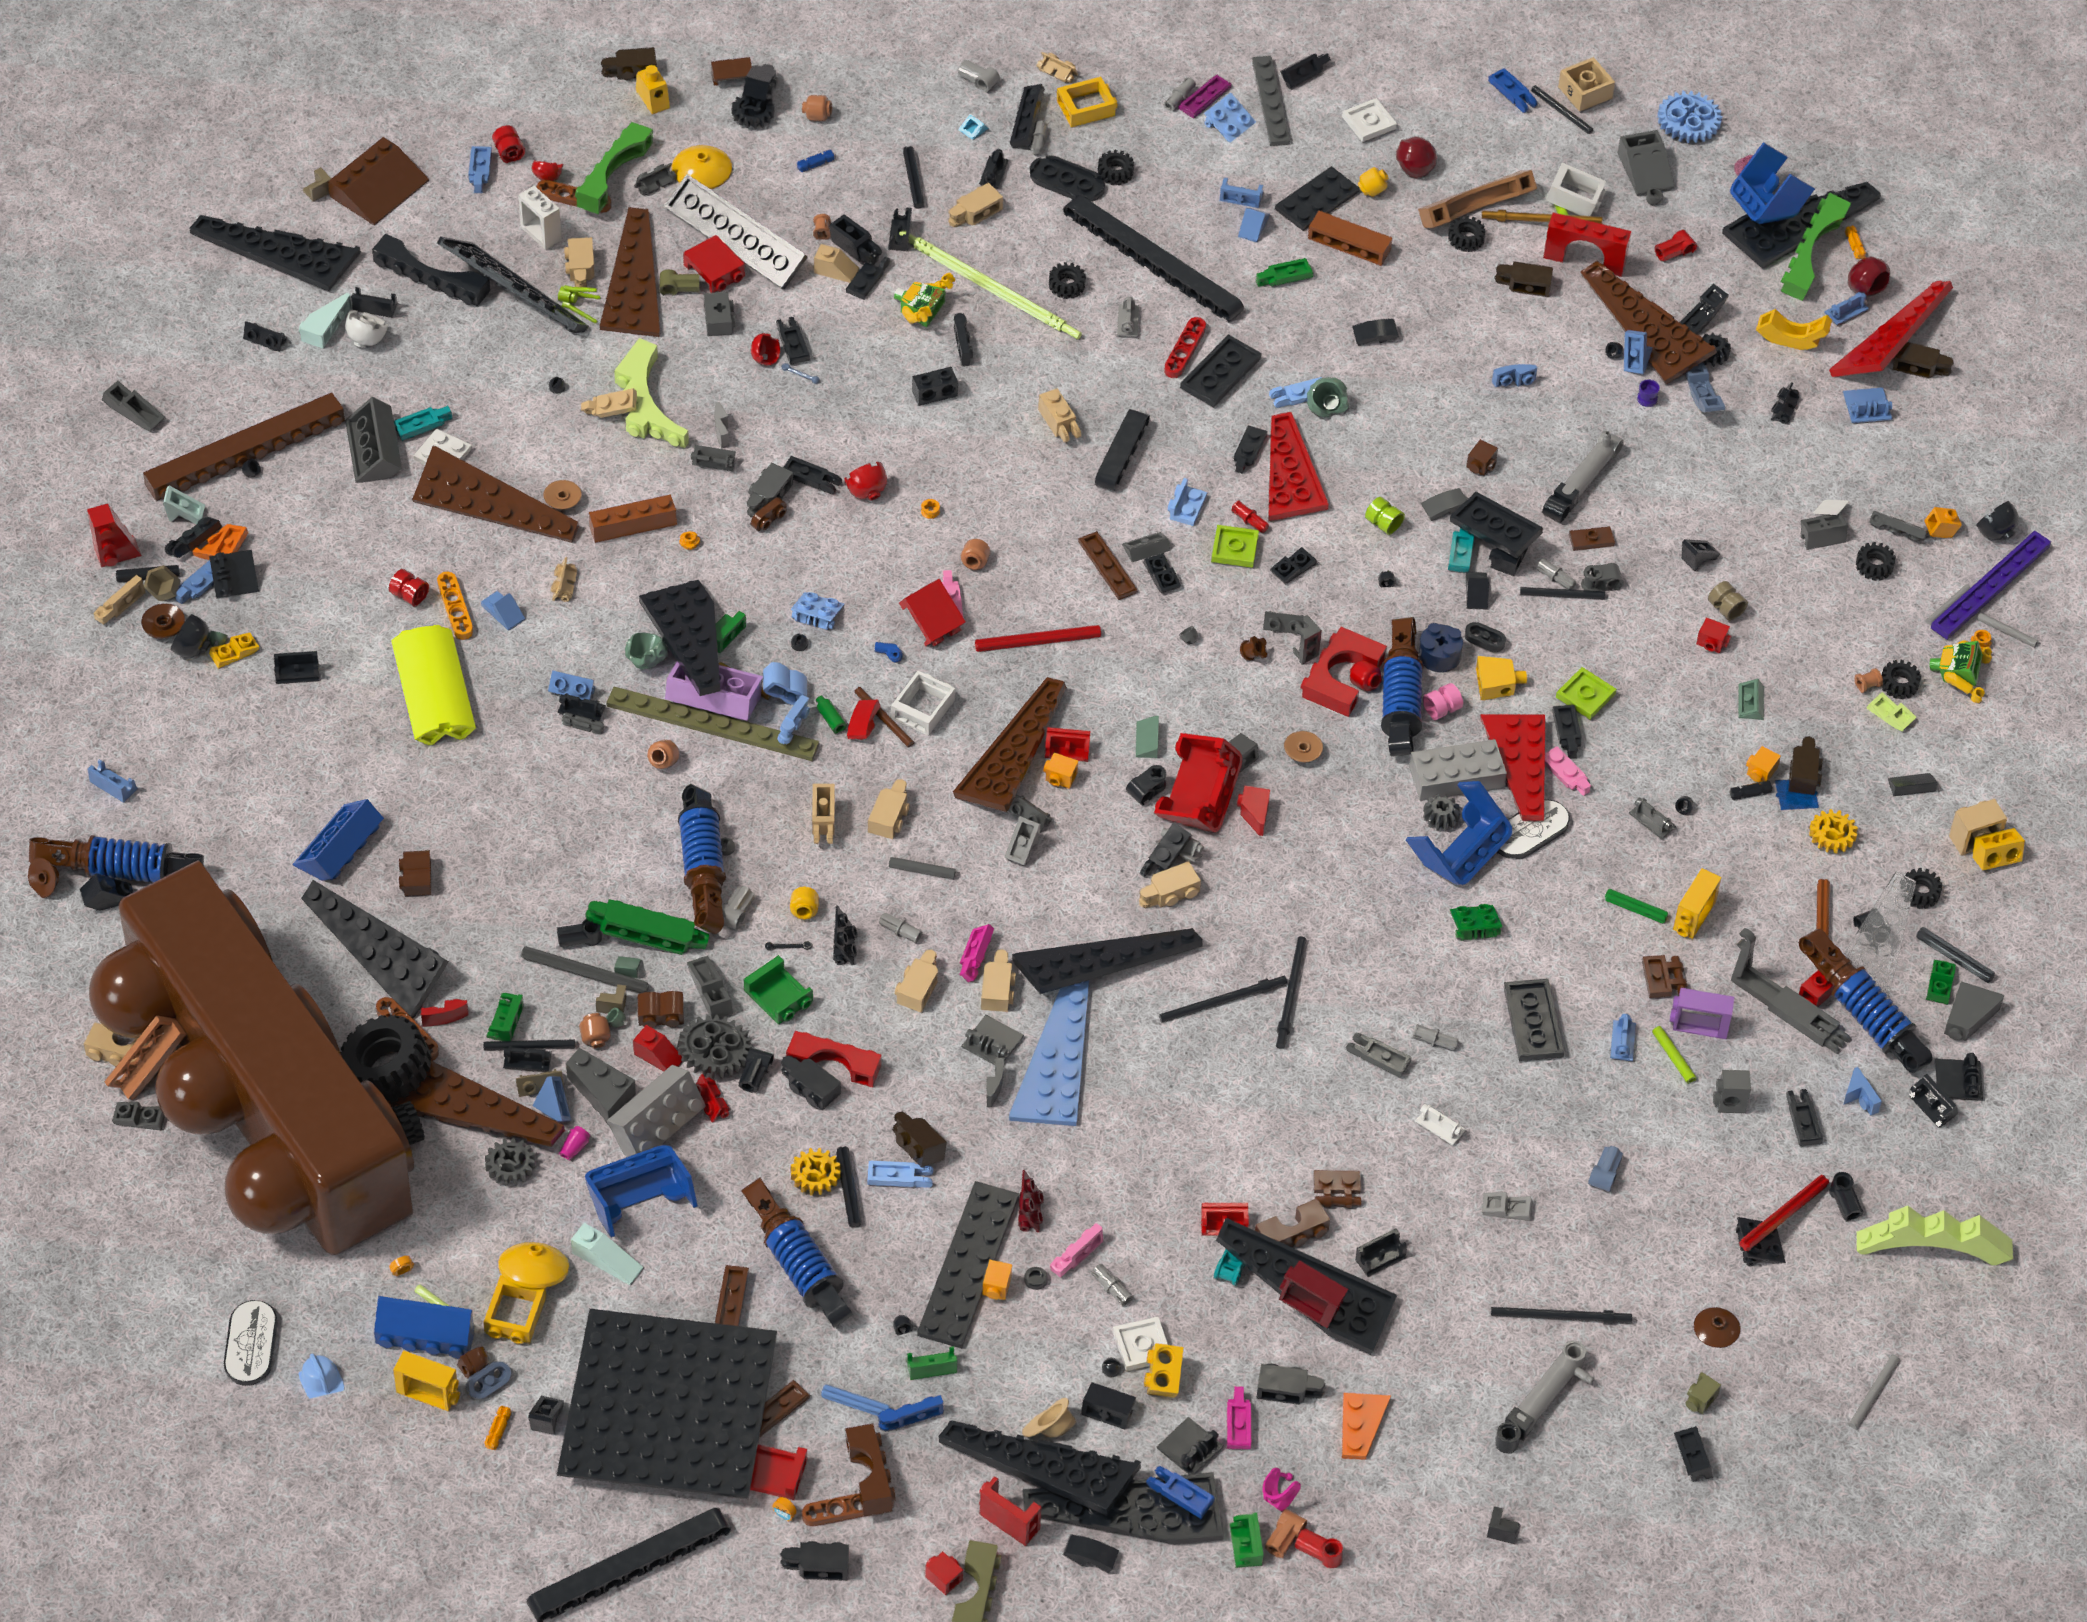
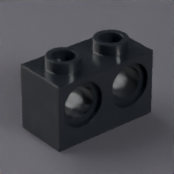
(934, 386)

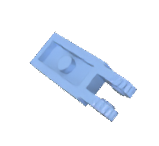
(1291, 394)
(793, 720)
(898, 1174)

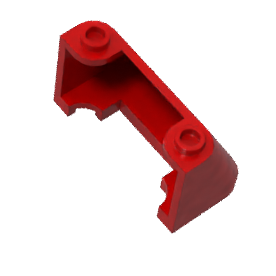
(1202, 783)

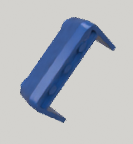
(1756, 184)
(1475, 846)
(636, 1180)

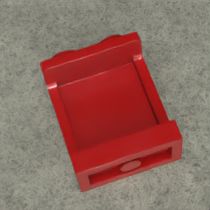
(715, 263)
(934, 612)
(778, 1471)
(1006, 1515)

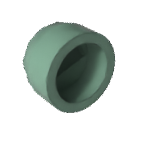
(217, 636)
(616, 1018)

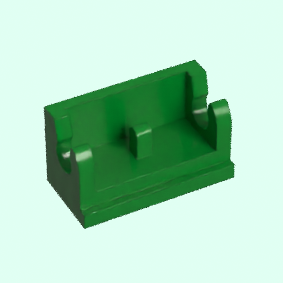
(506, 1017)
(932, 1365)
(1246, 1541)

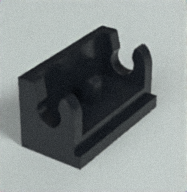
(899, 223)
(373, 305)
(296, 667)
(1933, 1101)
(1381, 1252)
(1108, 1405)
(1693, 1453)

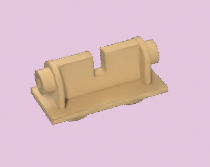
(1051, 63)
(560, 587)

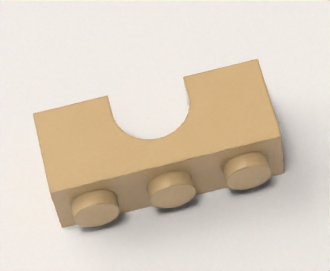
(102, 1045)

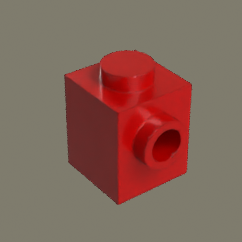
(1713, 635)
(1816, 989)
(944, 1572)

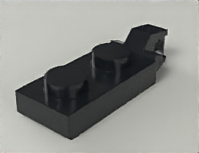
(1304, 69)
(1249, 447)
(1567, 728)

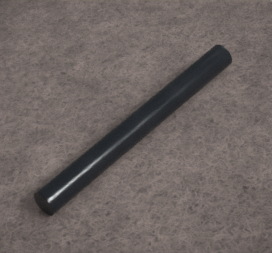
(1561, 109)
(1564, 593)
(530, 1044)

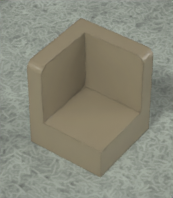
(319, 187)
(162, 583)
(607, 1001)

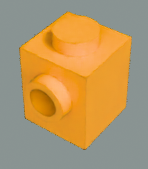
(1942, 522)
(1762, 765)
(1061, 770)
(997, 1280)

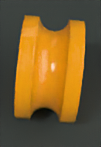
(930, 503)

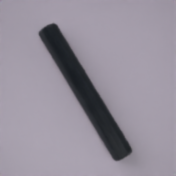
(913, 177)
(1955, 954)
(849, 1187)

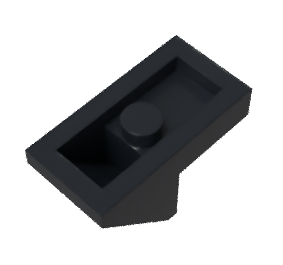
(1696, 552)
(1477, 590)
(544, 1414)

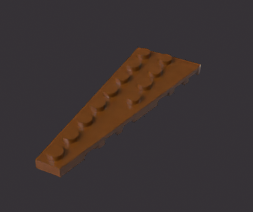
(1673, 344)
(466, 490)
(1004, 764)

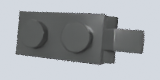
(1896, 525)

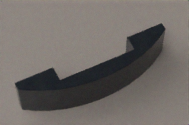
(1709, 305)

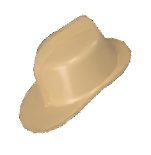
(1051, 1422)

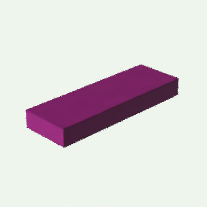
(1204, 96)

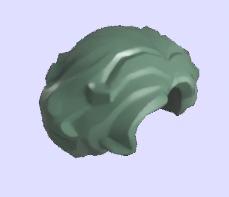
(1327, 397)
(645, 650)

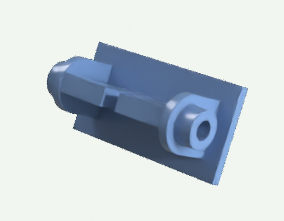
(1847, 309)
(573, 685)
(1623, 1038)

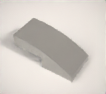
(721, 425)
(1500, 1205)

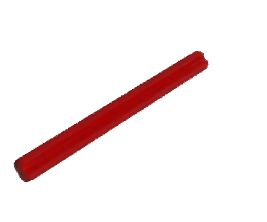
(1037, 638)
(1784, 1212)

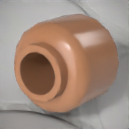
(817, 107)
(975, 554)
(663, 754)
(594, 1030)

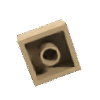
(1586, 84)
(1976, 821)

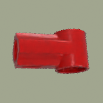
(1679, 244)
(1319, 1547)

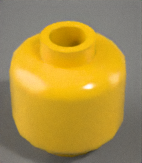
(1373, 181)
(804, 902)

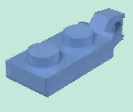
(479, 166)
(196, 584)

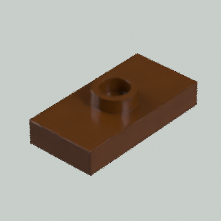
(1591, 538)

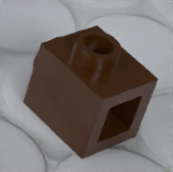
(1482, 458)

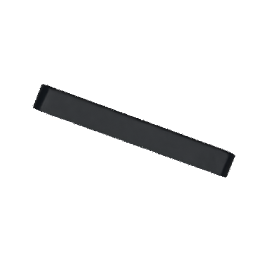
(627, 1564)

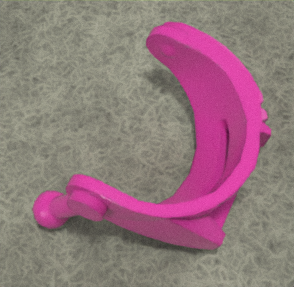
(1270, 1489)

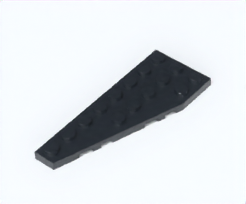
(688, 626)

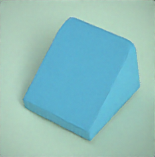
(972, 127)

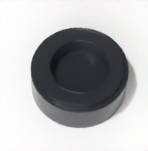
(1035, 1278)

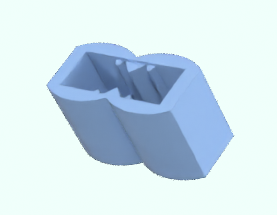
(784, 683)

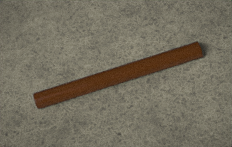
(886, 719)

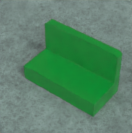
(729, 628)

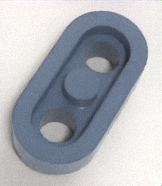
(487, 1380)

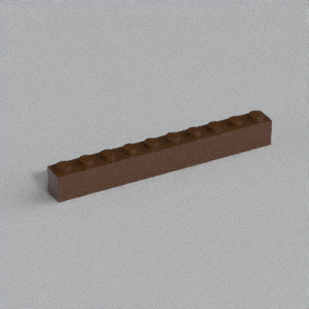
(245, 445)

